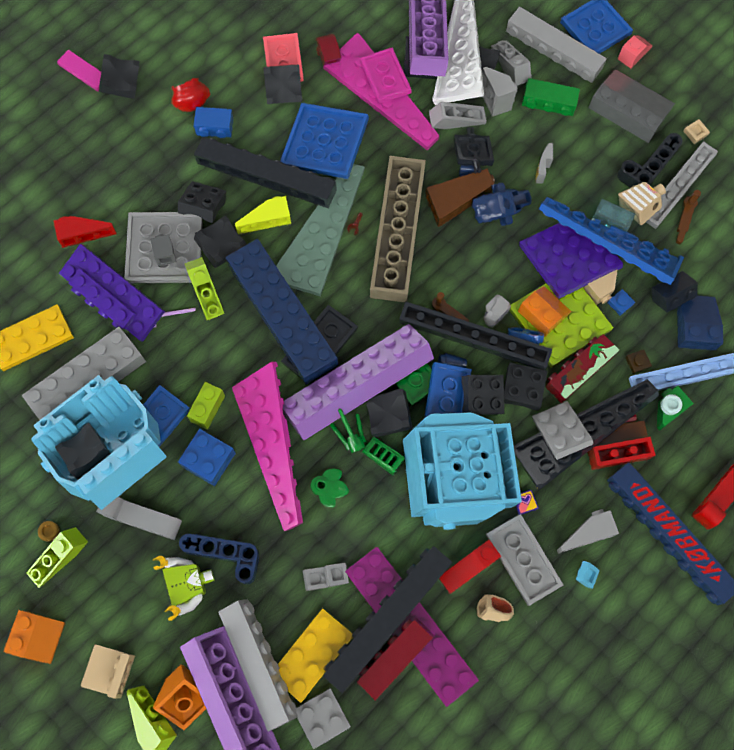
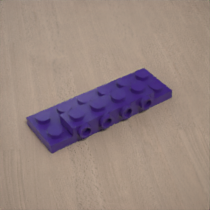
(110, 293)

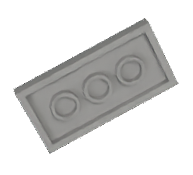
(524, 560)

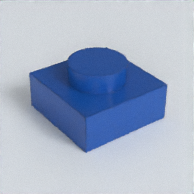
(621, 302)

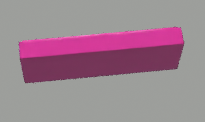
(80, 69)

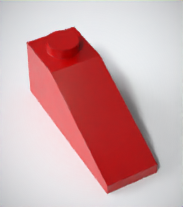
(78, 230)
(469, 566)

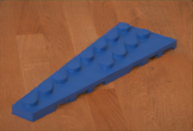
(617, 241)

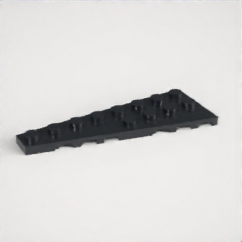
(598, 421)

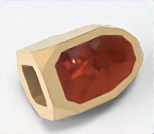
(494, 608)

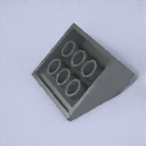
(631, 105)

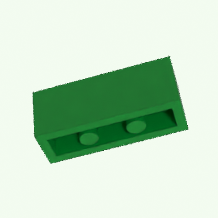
(550, 97)

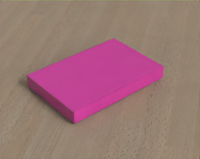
(385, 75)

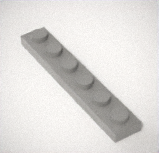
(683, 181)

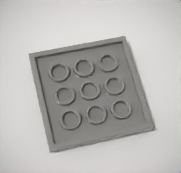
(140, 260)

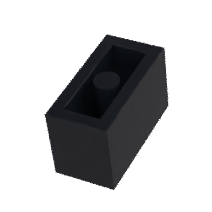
(672, 296)

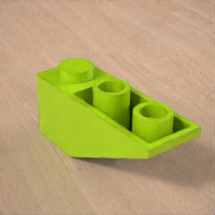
(204, 288)
(56, 556)
(151, 727)

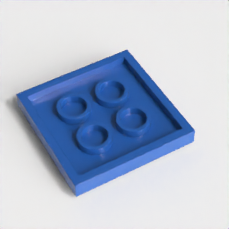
(596, 25)

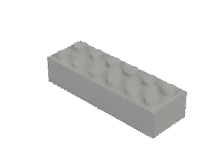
(108, 357)

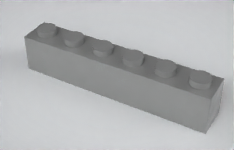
(555, 44)
(258, 664)

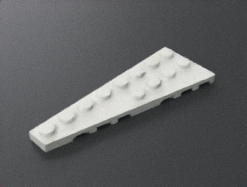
(464, 69)

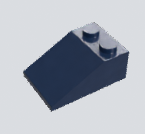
(699, 324)

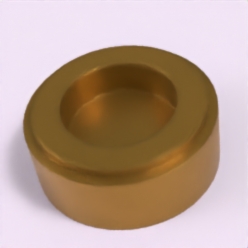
(48, 531)

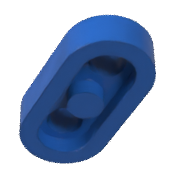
(526, 334)

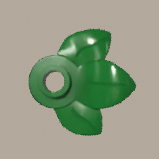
(332, 488)

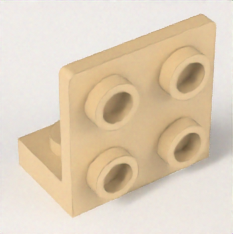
(107, 671)

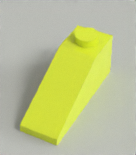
(267, 215)

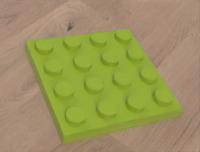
(575, 330)

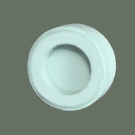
(671, 404)

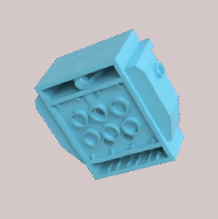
(122, 425)
(464, 494)

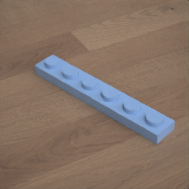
(687, 373)

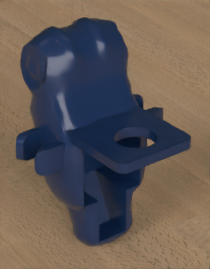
(500, 204)

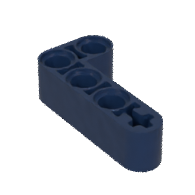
(219, 553)

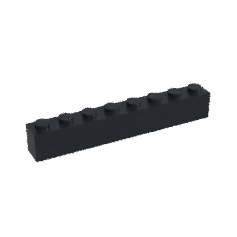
(266, 172)
(475, 336)
(387, 619)

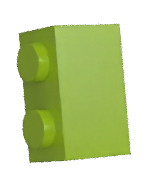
(206, 405)

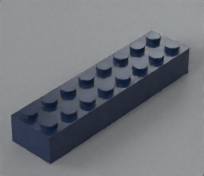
(282, 311)

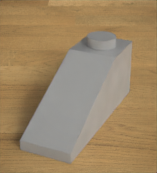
(455, 115)
(596, 528)

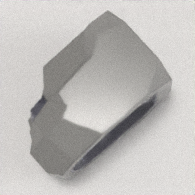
(496, 310)

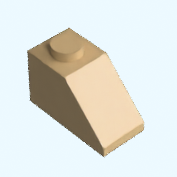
(602, 288)

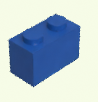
(213, 122)

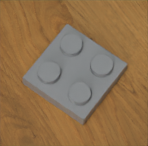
(322, 718)

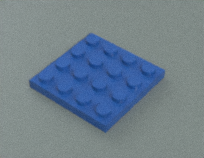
(325, 140)

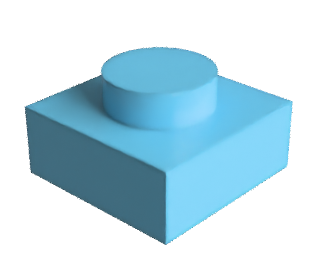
(587, 574)

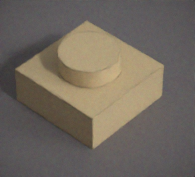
(696, 131)

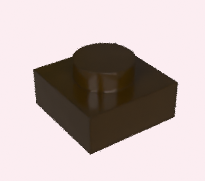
(638, 361)

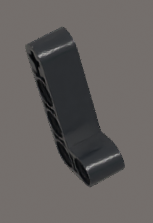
(655, 162)

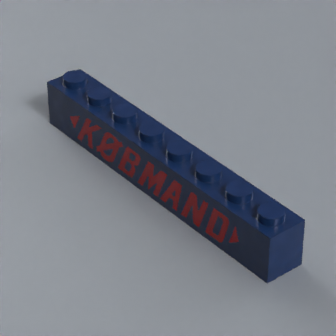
(673, 534)

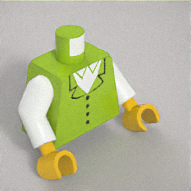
(184, 583)

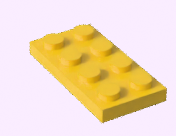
(33, 337)
(312, 651)

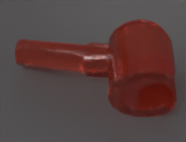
(355, 224)

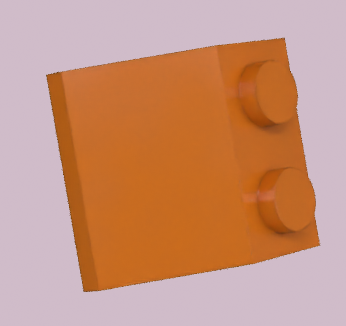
(543, 310)
(34, 637)

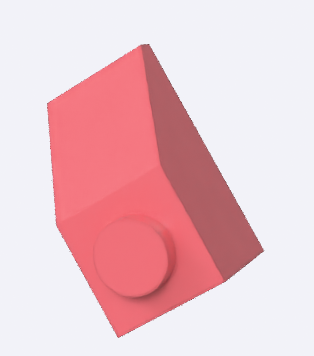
(634, 51)

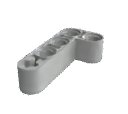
(141, 518)

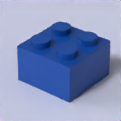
(207, 457)

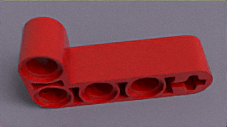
(713, 507)

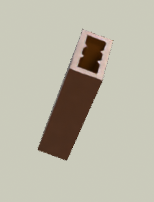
(457, 195)

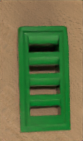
(393, 454)

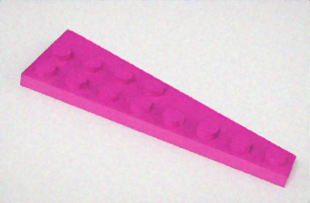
(399, 111)
(268, 430)

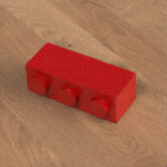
(621, 453)

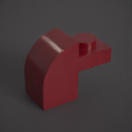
(328, 49)

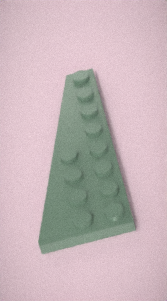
(314, 248)

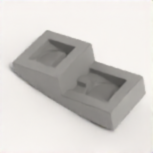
(545, 162)
(325, 576)

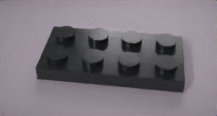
(335, 330)

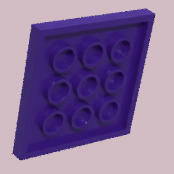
(568, 259)

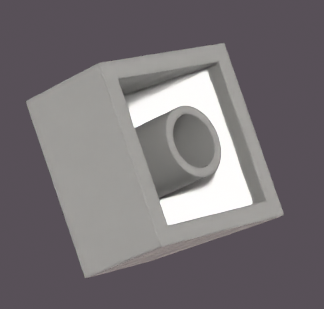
(498, 91)

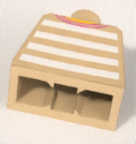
(642, 201)

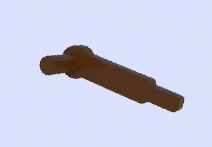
(689, 205)
(439, 304)

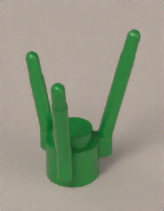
(354, 442)

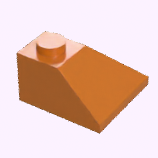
(180, 698)

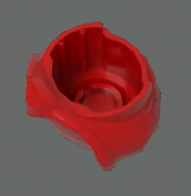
(190, 95)

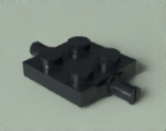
(473, 150)

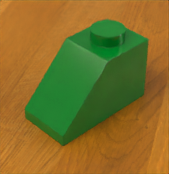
(663, 418)

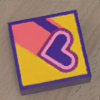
(528, 503)

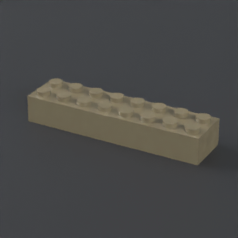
(397, 229)

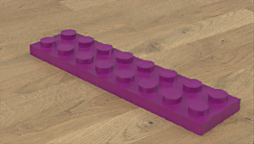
(438, 660)

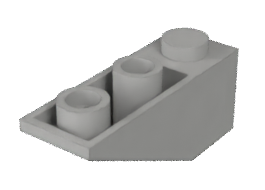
(513, 62)

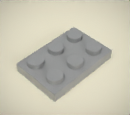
(562, 430)

